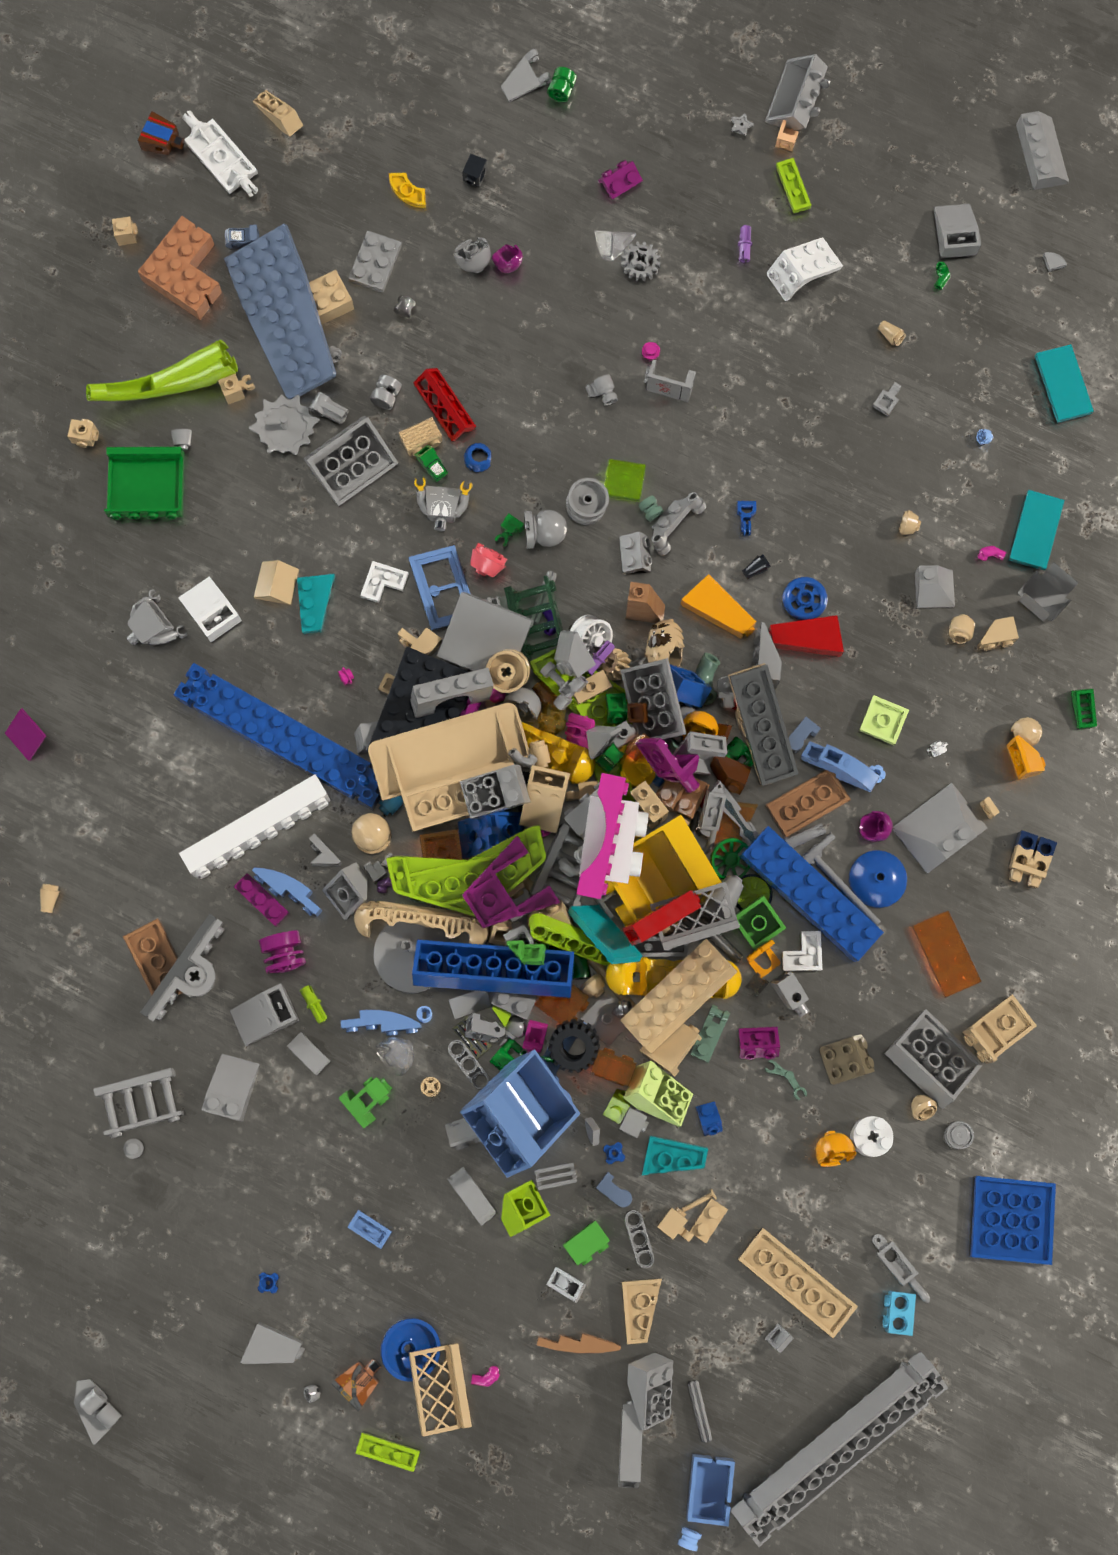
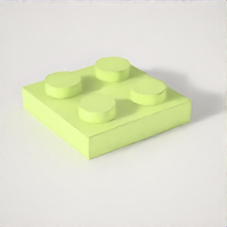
(884, 720)

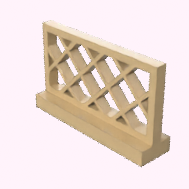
(457, 1389)

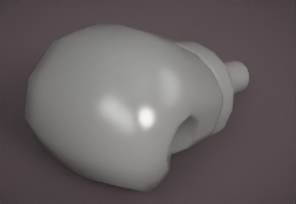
(514, 1028)

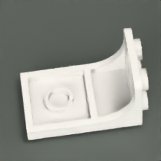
(802, 265)

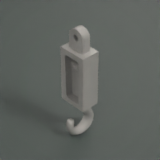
(901, 1267)

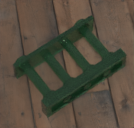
(514, 597)

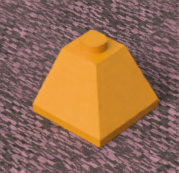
(1025, 758)

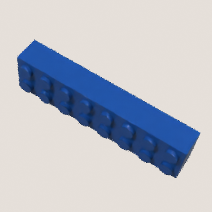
(811, 894)
(491, 969)

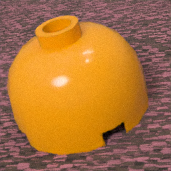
(701, 723)
(834, 1148)

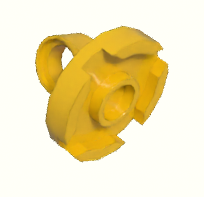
(637, 771)

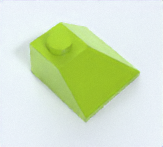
(522, 1208)

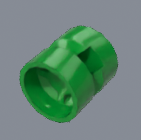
(561, 84)

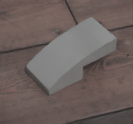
(308, 1053)

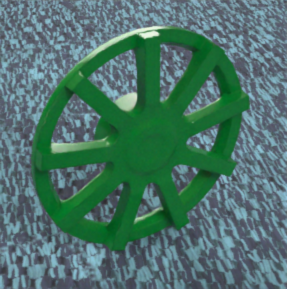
(730, 859)

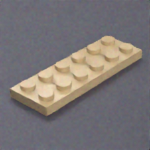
(797, 1283)

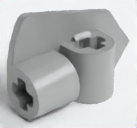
(94, 1409)

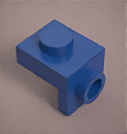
(709, 1118)

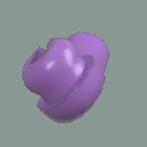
(383, 884)

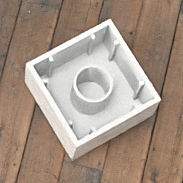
(625, 861)

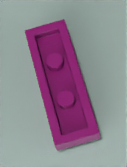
(261, 899)

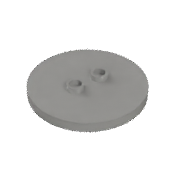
(396, 952)

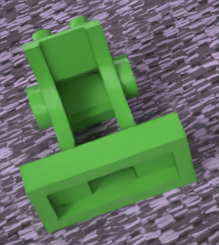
(377, 1089)

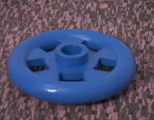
(818, 590)

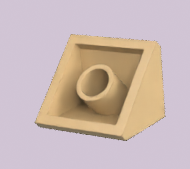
(276, 582)

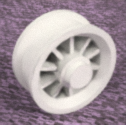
(592, 632)

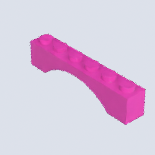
(610, 793)

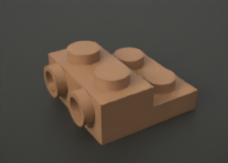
(678, 800)

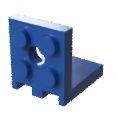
(490, 831)

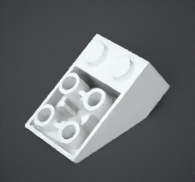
(210, 609)

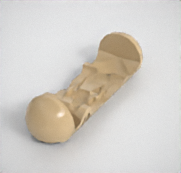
(449, 920)

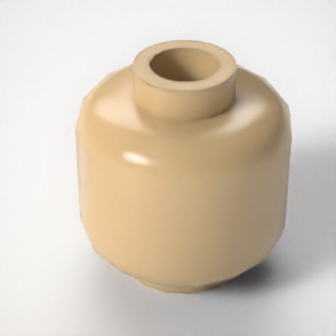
(961, 628)

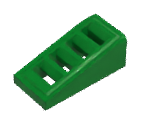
(1075, 694)

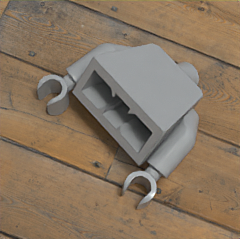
(150, 623)

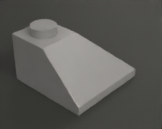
(934, 587)
(347, 890)

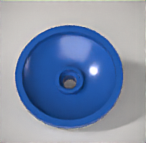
(877, 892)
(419, 1337)

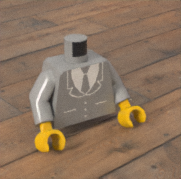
(442, 503)

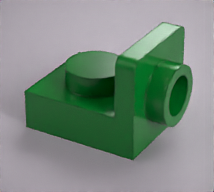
(616, 708)

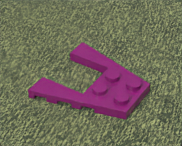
(489, 897)

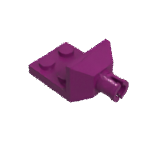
(667, 766)

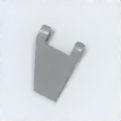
(523, 79)

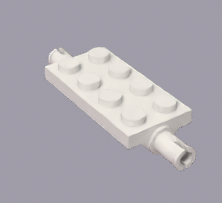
(220, 155)

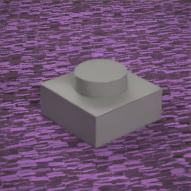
(779, 1338)

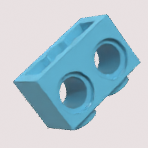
(906, 1313)

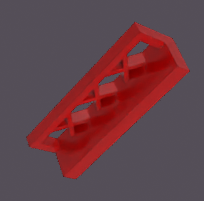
(450, 402)

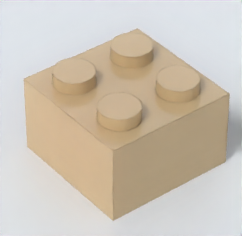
(330, 297)

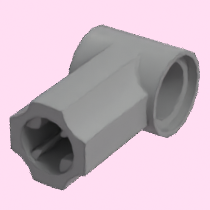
(324, 406)

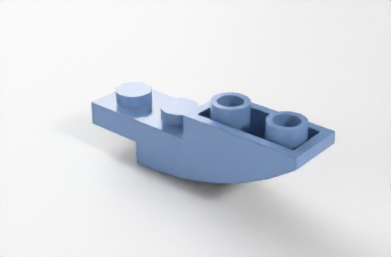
(842, 764)
(282, 884)
(389, 1022)

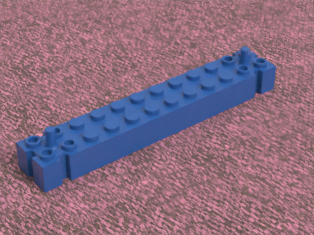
(279, 735)

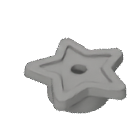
(741, 129)

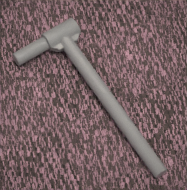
(814, 855)

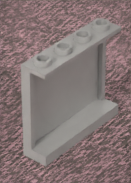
(480, 631)

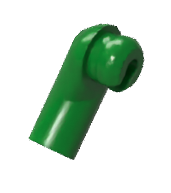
(943, 274)

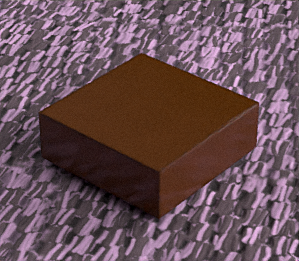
(637, 712)

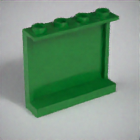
(145, 482)

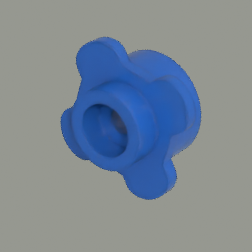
(612, 1158)
(267, 1277)

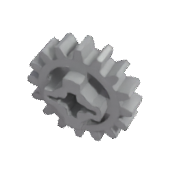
(640, 261)

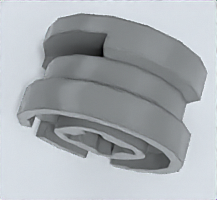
(958, 1135)

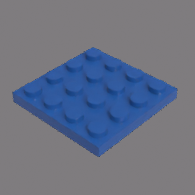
(1013, 1220)

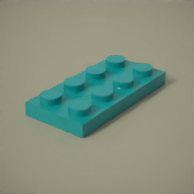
(1064, 383)
(1036, 530)
(604, 934)

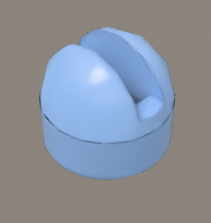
(981, 434)
(419, 1014)

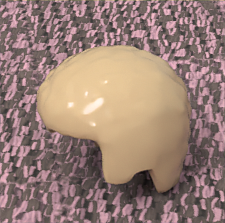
(1028, 729)

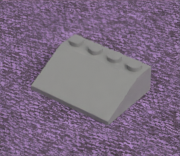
(351, 460)
(654, 685)
(934, 1059)

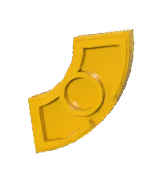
(407, 191)

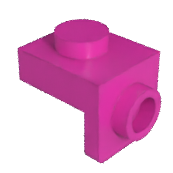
(535, 1036)

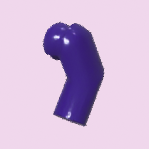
(548, 615)

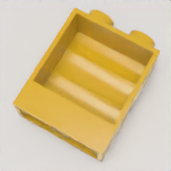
(669, 868)

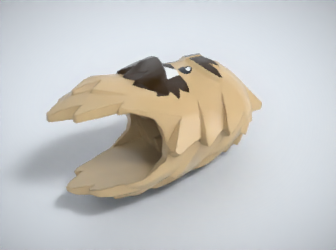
(665, 642)

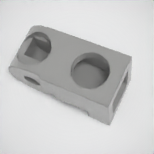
(483, 1030)

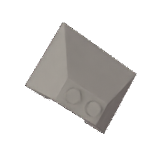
(939, 828)

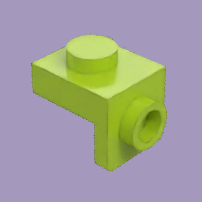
(617, 1107)

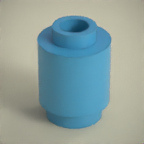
(391, 805)

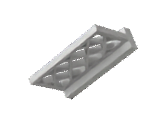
(703, 931)

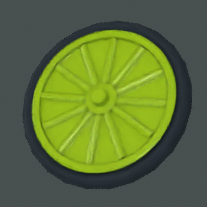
(753, 888)

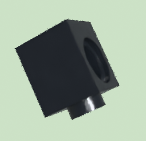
(474, 170)

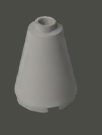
(735, 888)

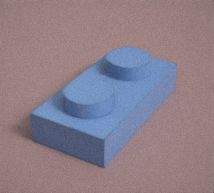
(369, 1229)

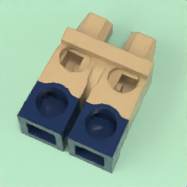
(1031, 858)

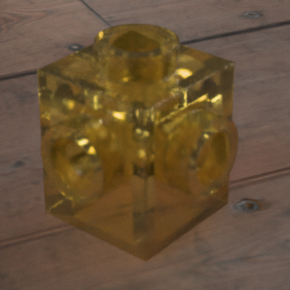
(552, 719)

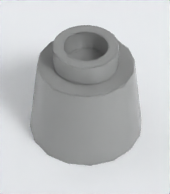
(182, 438)

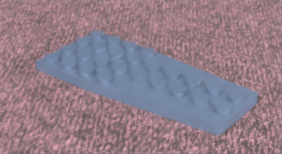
(282, 310)

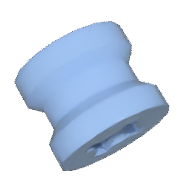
(689, 1539)

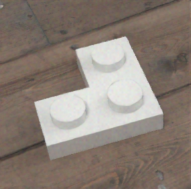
(381, 576)
(808, 958)

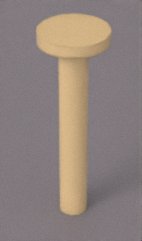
(699, 1201)

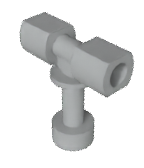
(567, 688)

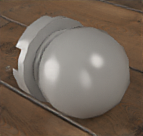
(545, 528)

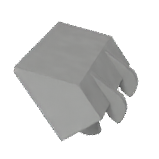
(798, 92)

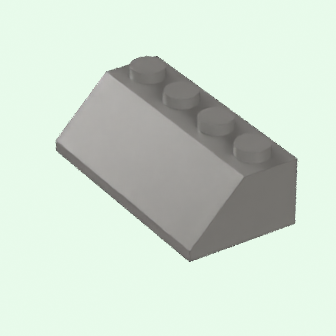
(1041, 150)

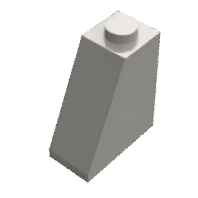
(272, 1346)

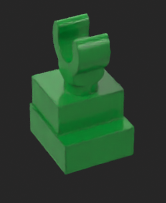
(510, 527)

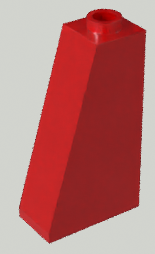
(809, 636)
(662, 917)

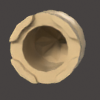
(371, 833)

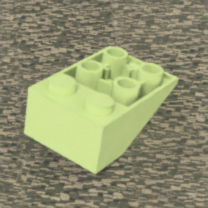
(658, 1094)

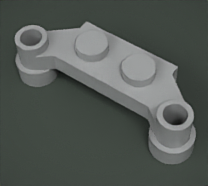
(672, 517)

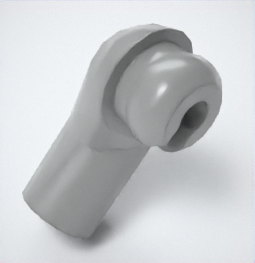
(567, 868)

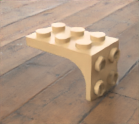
(998, 1029)

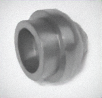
(622, 1008)

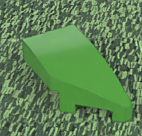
(528, 953)

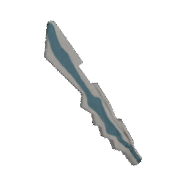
(732, 809)

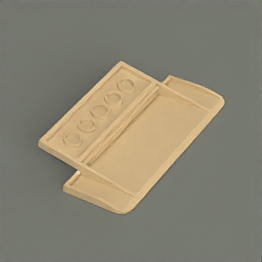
(433, 760)

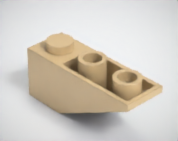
(278, 112)

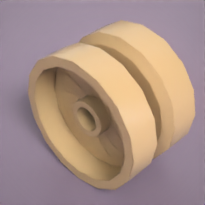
(519, 670)

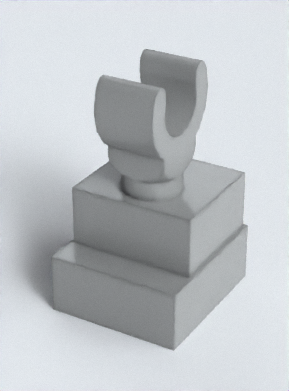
(377, 870)

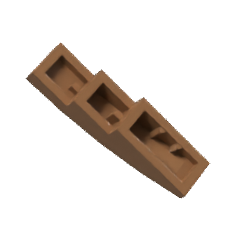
(586, 1344)

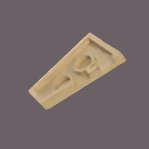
(639, 1307)

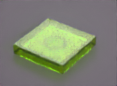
(624, 479)

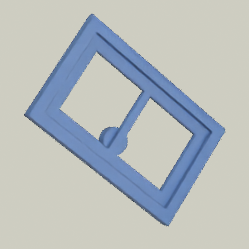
(427, 593)

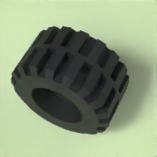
(570, 1061)

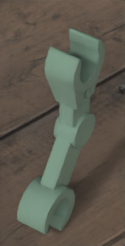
(789, 1075)

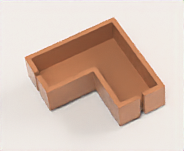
(174, 268)

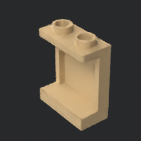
(650, 804)
(674, 1048)

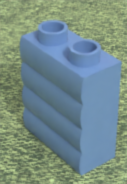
(520, 1113)

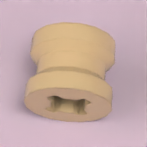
(428, 1085)

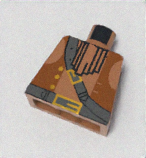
(358, 1382)

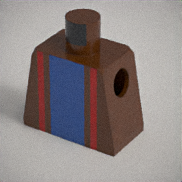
(159, 135)

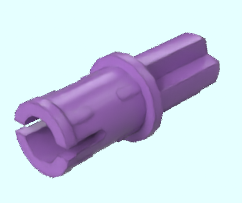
(745, 243)
(601, 655)

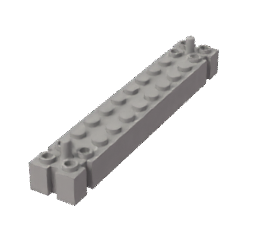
(839, 1448)

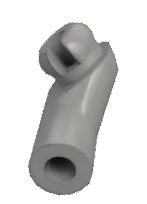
(522, 761)

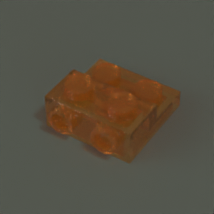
(563, 1008)

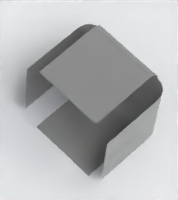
(1047, 593)

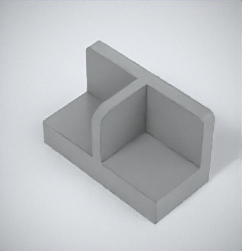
(608, 904)

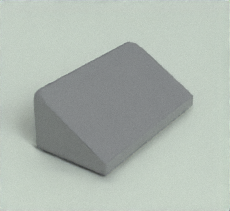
(469, 1003)

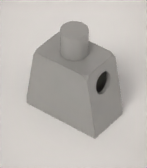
(785, 987)

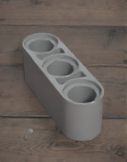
(467, 1055)
(472, 1196)
(645, 1247)

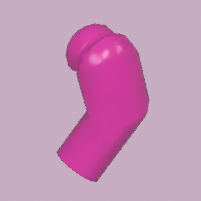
(988, 551)
(488, 1379)

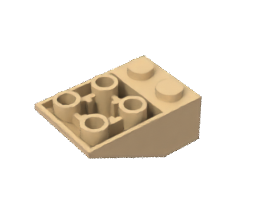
(547, 796)

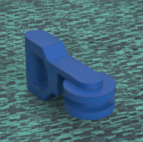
(746, 516)

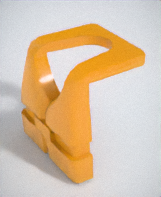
(775, 962)

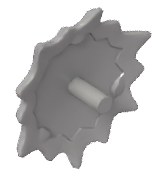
(284, 424)

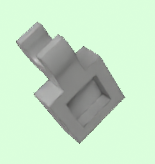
(887, 400)

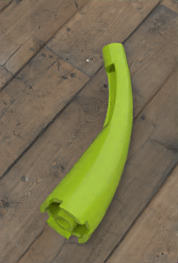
(191, 373)

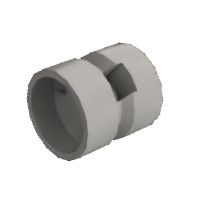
(384, 393)

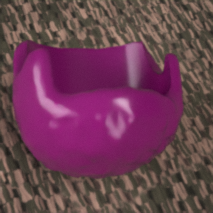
(508, 258)
(875, 826)

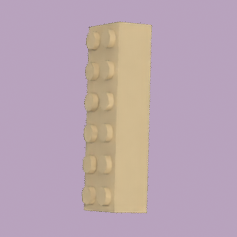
(678, 996)

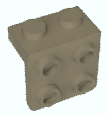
(847, 1059)

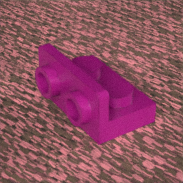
(759, 1043)

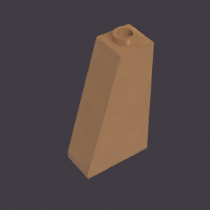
(644, 604)

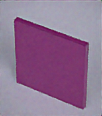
(25, 734)

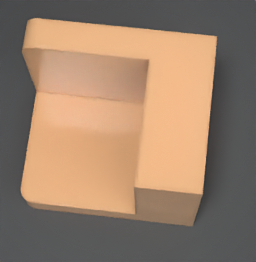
(786, 137)

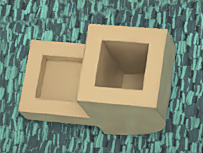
(426, 643)

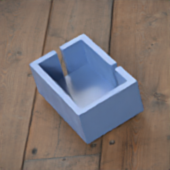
(709, 1488)

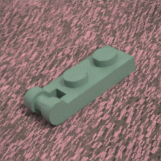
(710, 1034)

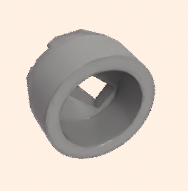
(311, 1393)

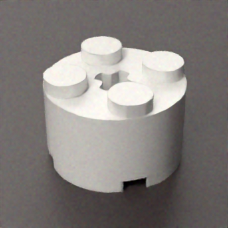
(882, 1141)

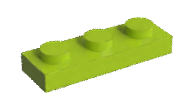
(793, 185)
(387, 1452)

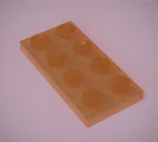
(946, 954)

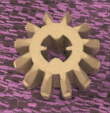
(614, 663)

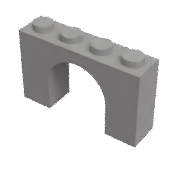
(427, 696)

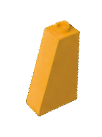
(718, 607)

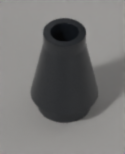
(756, 567)

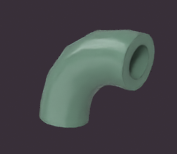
(706, 670)

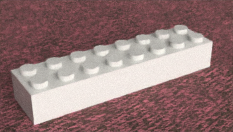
(255, 827)

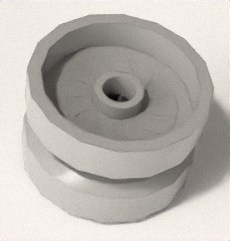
(597, 501)

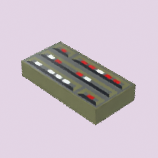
(476, 1047)

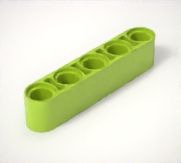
(564, 937)

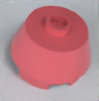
(487, 561)

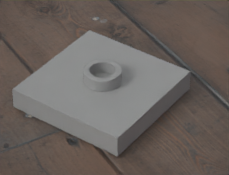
(601, 1018)

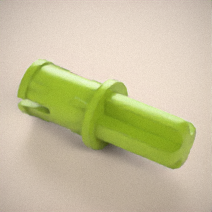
(313, 1004)

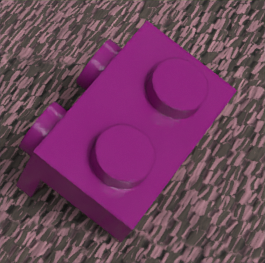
(620, 179)

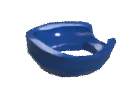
(474, 465)

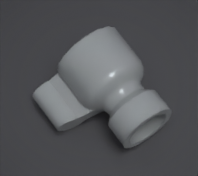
(603, 386)

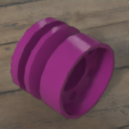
(282, 952)

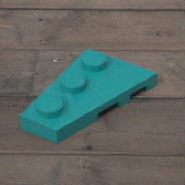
(313, 601)
(671, 1155)

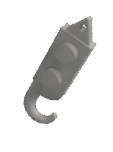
(712, 814)

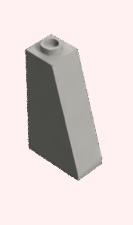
(630, 1448)

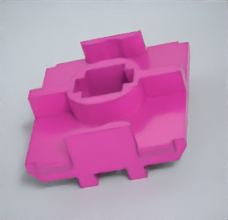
(577, 729)

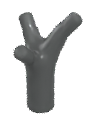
(694, 824)

